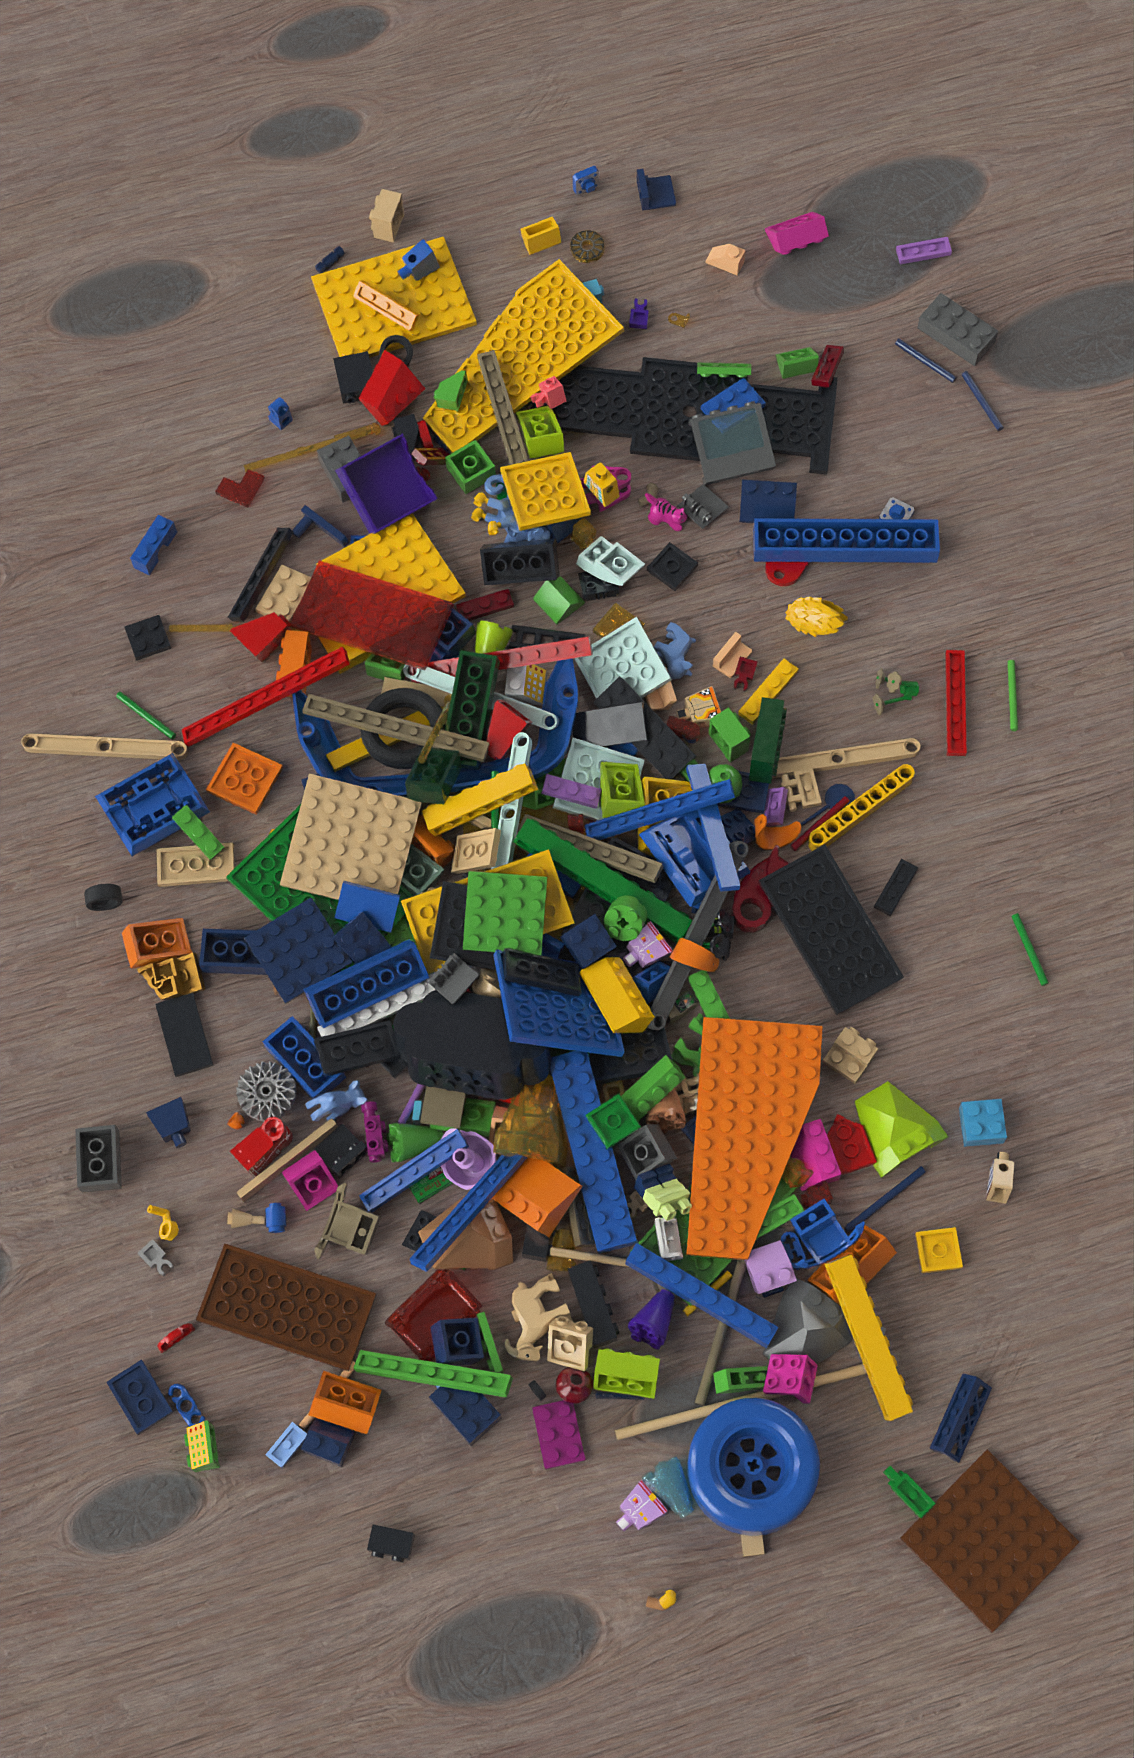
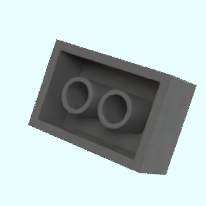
(335, 456)
(98, 1158)

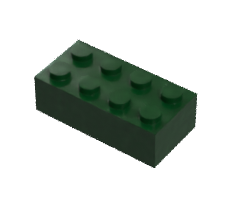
(768, 740)

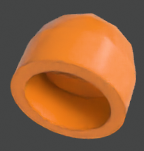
(236, 1121)

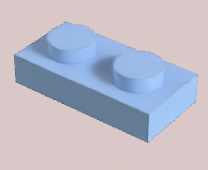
(287, 1445)

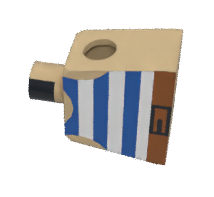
(1000, 1179)

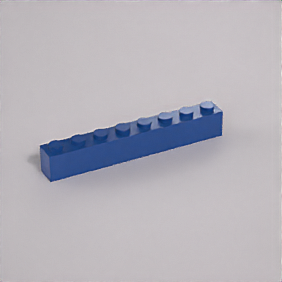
(701, 1295)

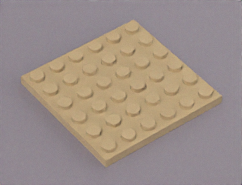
(349, 837)

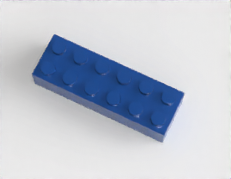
(366, 983)

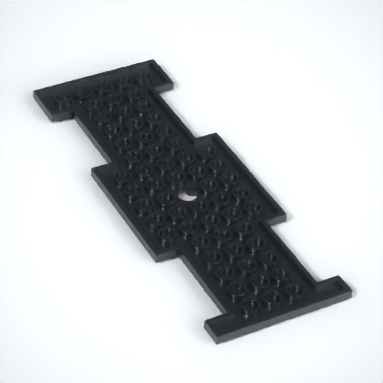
(652, 404)

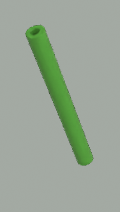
(1012, 695)

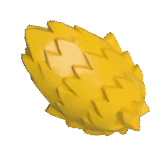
(815, 616)

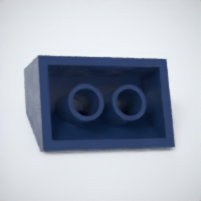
(767, 500)

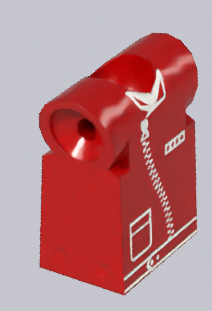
(262, 1145)

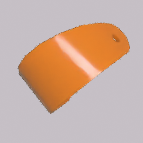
(770, 836)
(694, 956)

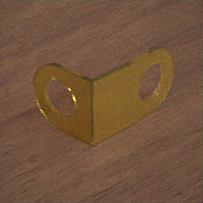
(681, 321)

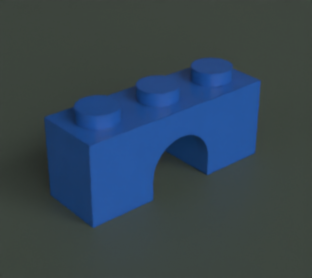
(146, 554)

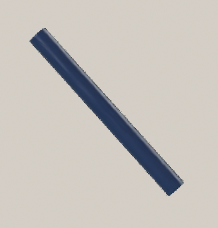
(925, 360)
(983, 402)

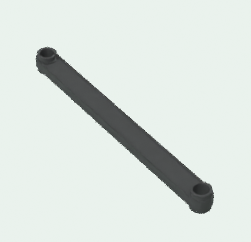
(697, 933)

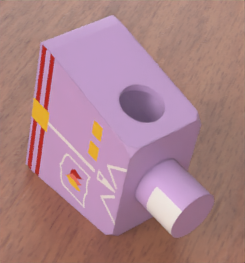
(647, 947)
(640, 1508)

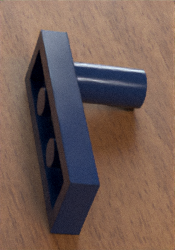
(312, 517)

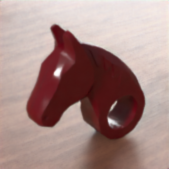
(752, 893)

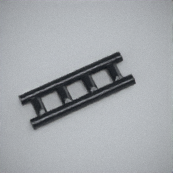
(539, 632)

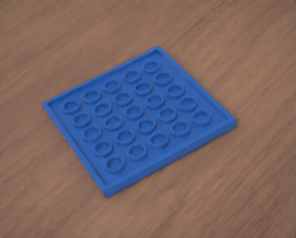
(555, 1018)

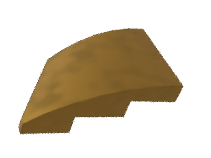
(174, 976)

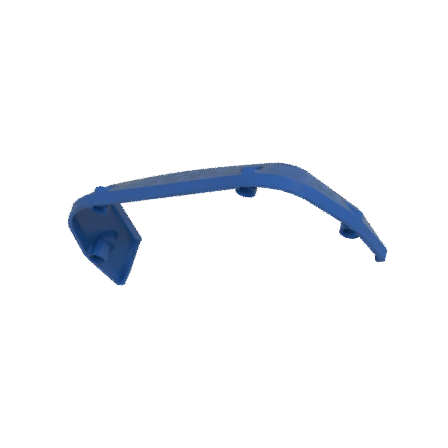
(544, 758)

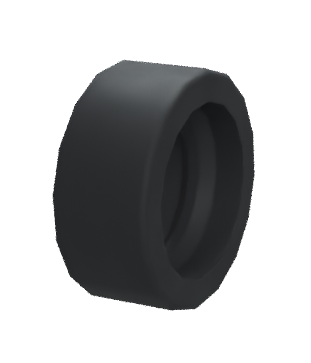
(398, 339)
(103, 897)

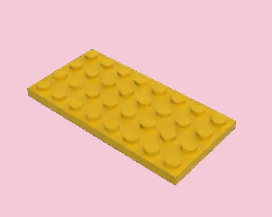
(423, 908)

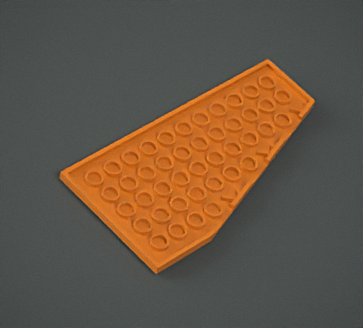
(749, 1114)

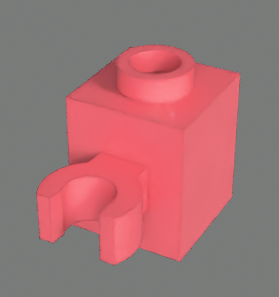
(551, 393)

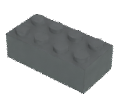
(957, 329)

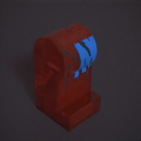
(684, 729)

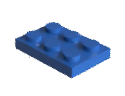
(737, 394)

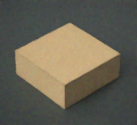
(752, 1545)

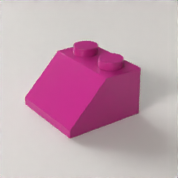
(310, 1180)

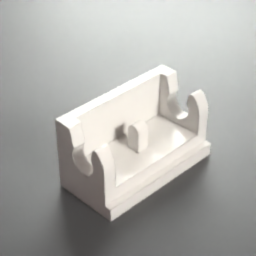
(668, 1239)

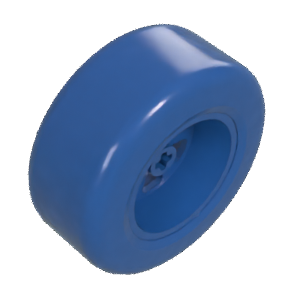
(765, 1424)

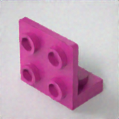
(791, 1376)

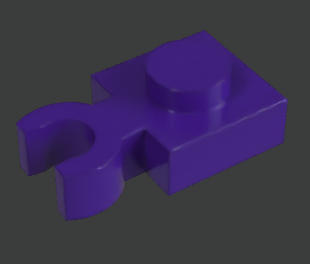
(639, 315)

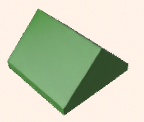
(797, 362)
(558, 599)
(383, 667)

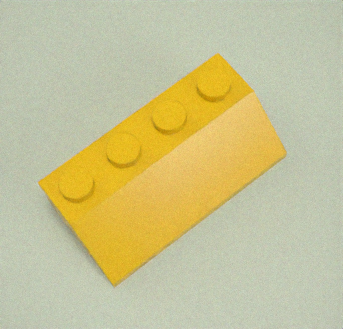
(617, 995)

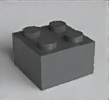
(646, 1150)

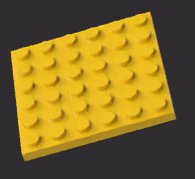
(401, 557)

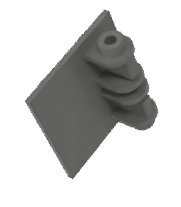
(702, 506)
(453, 978)

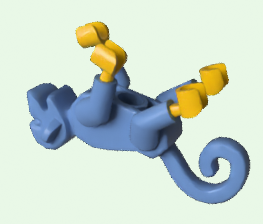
(505, 516)

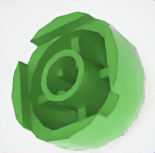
(724, 772)

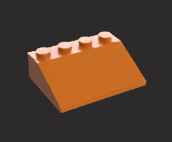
(538, 1194)

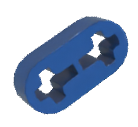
(797, 1248)

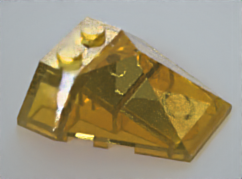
(533, 1127)

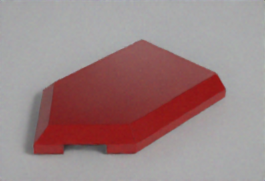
(850, 1145)

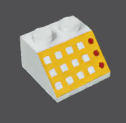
(526, 684)

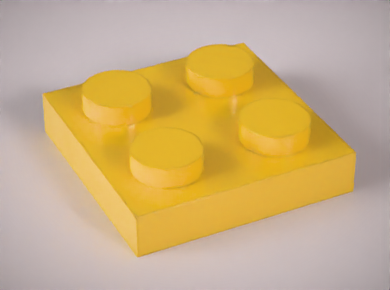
(938, 1250)

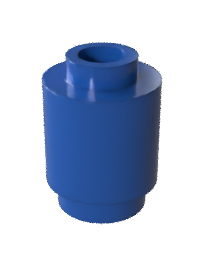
(276, 1218)

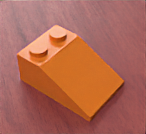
(155, 941)

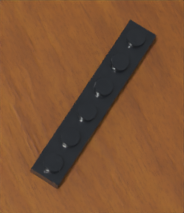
(260, 574)

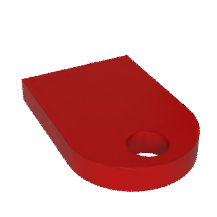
(791, 570)

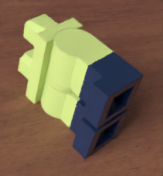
(663, 1192)

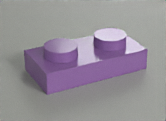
(775, 806)

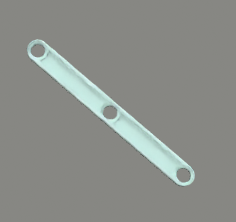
(445, 683)
(509, 826)

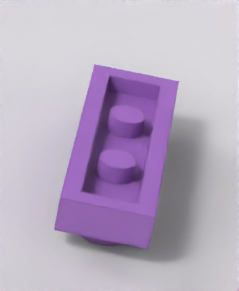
(923, 250)
(571, 791)

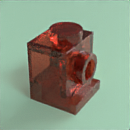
(815, 1194)

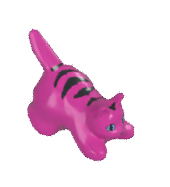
(663, 511)

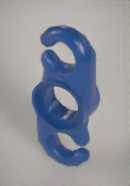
(187, 1416)

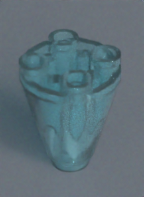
(671, 1486)

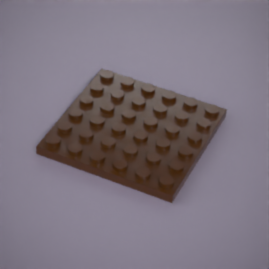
(989, 1540)

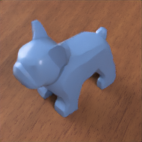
(674, 652)
(337, 1102)

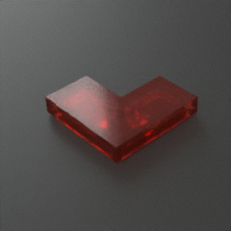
(243, 492)

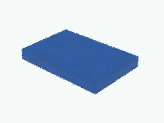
(376, 904)

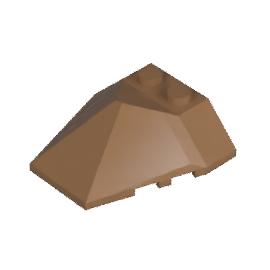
(481, 1244)

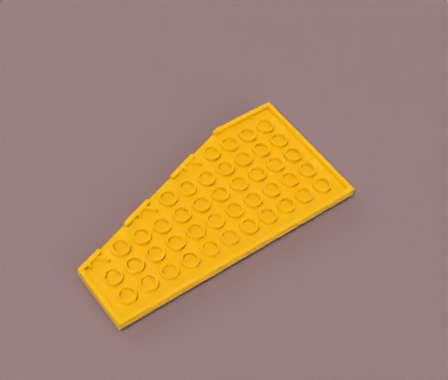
(539, 335)

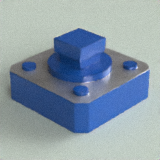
(586, 180)
(897, 510)

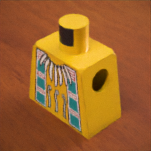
(600, 481)

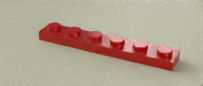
(955, 703)

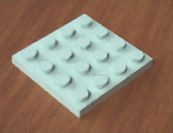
(625, 654)
(584, 767)

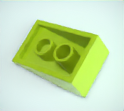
(540, 432)
(620, 788)

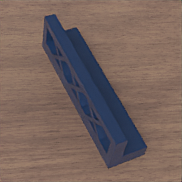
(958, 1415)

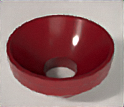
(571, 1392)

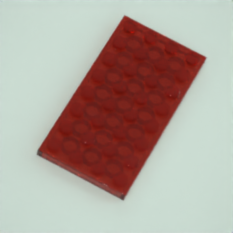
(372, 615)

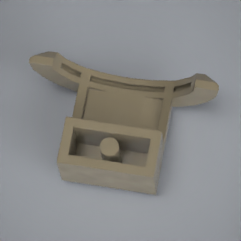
(348, 1226)

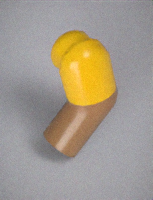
(662, 1603)

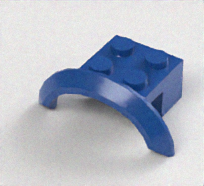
(822, 1234)

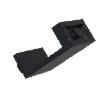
(352, 375)

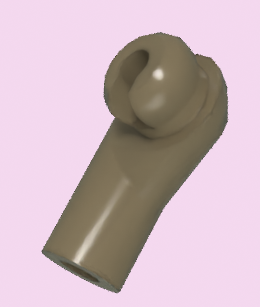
(652, 489)

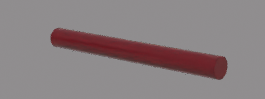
(834, 810)

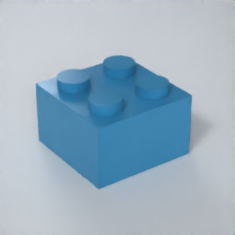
(982, 1122)

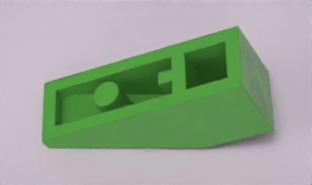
(740, 1379)

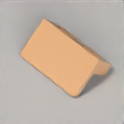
(729, 655)
(662, 698)

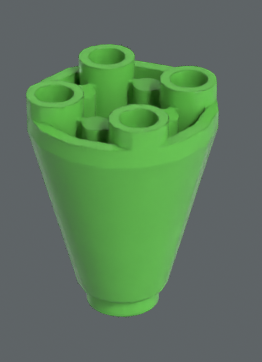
(410, 1140)

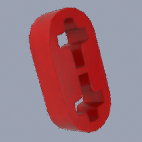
(424, 434)

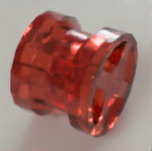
(575, 823)

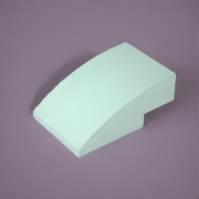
(609, 562)

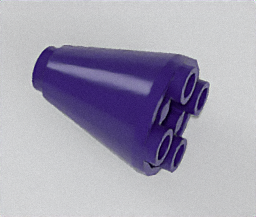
(653, 1320)

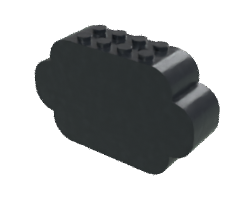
(467, 1047)

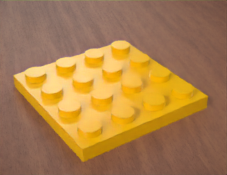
(545, 491)

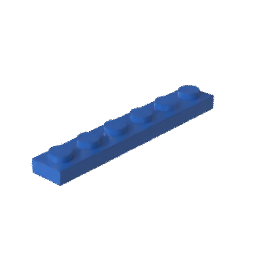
(413, 1171)

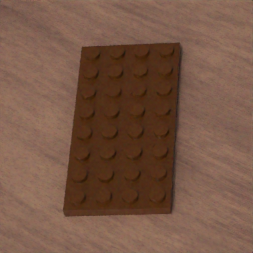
(286, 1307)

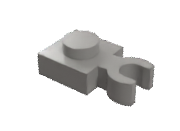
(153, 1256)

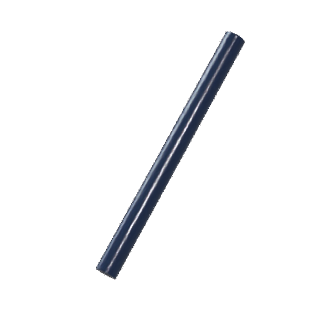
(885, 1199)

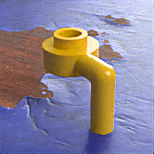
(168, 1228)

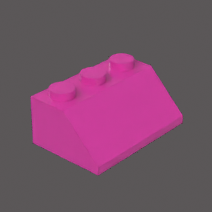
(797, 232)
(816, 1153)

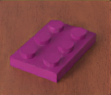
(558, 1434)

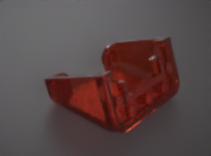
(436, 1299)

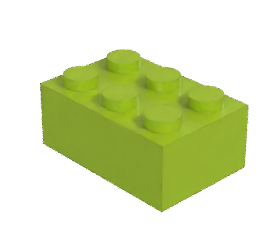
(626, 1373)

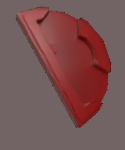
(175, 1336)

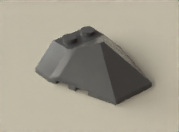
(808, 1324)

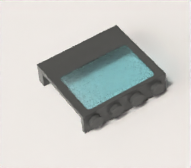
(732, 443)

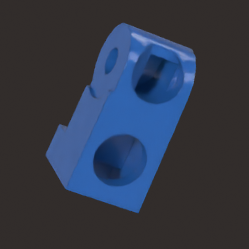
(278, 412)

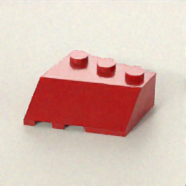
(390, 388)

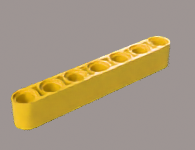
(865, 800)

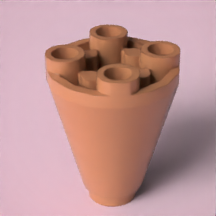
(667, 1113)

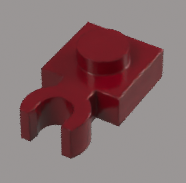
(745, 670)

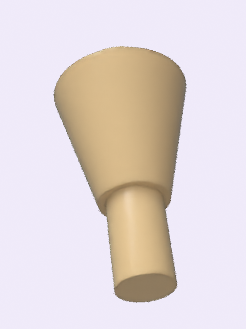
(239, 1219)

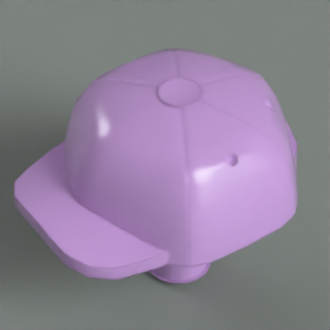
(471, 1163)

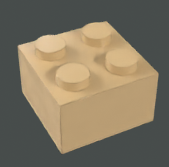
(387, 215)

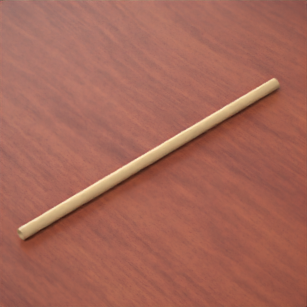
(706, 1410)

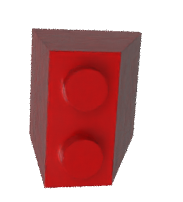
(262, 634)
(503, 728)

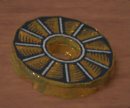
(587, 237)

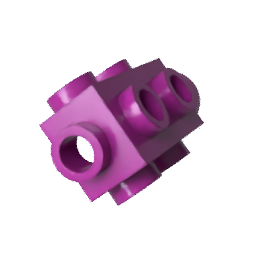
(375, 1135)

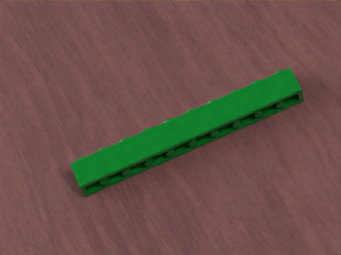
(600, 879)

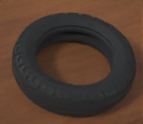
(392, 700)

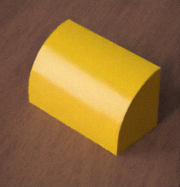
(541, 235)

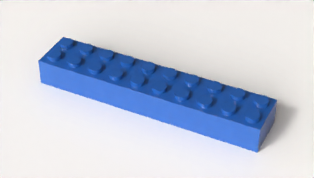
(846, 540)
(593, 1162)

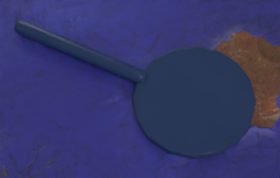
(832, 797)

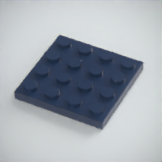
(297, 950)

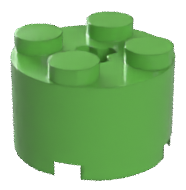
(625, 918)

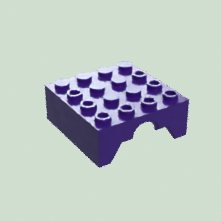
(385, 485)

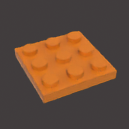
(244, 778)

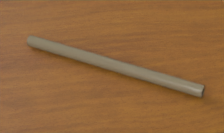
(719, 1337)

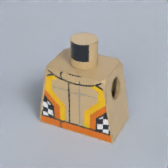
(700, 707)

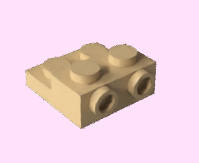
(850, 1054)
(569, 1343)

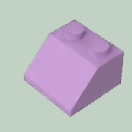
(769, 1267)

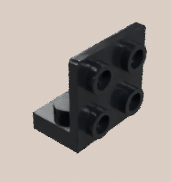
(341, 1150)

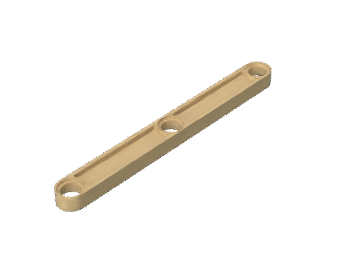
(91, 746)
(851, 757)

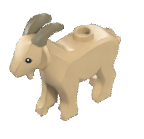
(533, 1317)

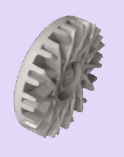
(262, 1078)

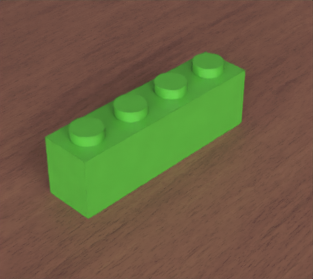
(652, 1087)

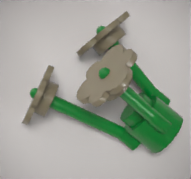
(894, 682)

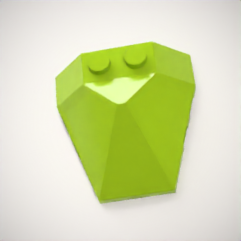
(896, 1127)

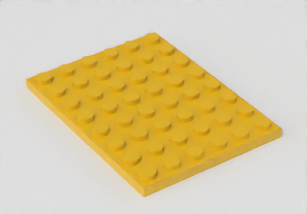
(361, 329)

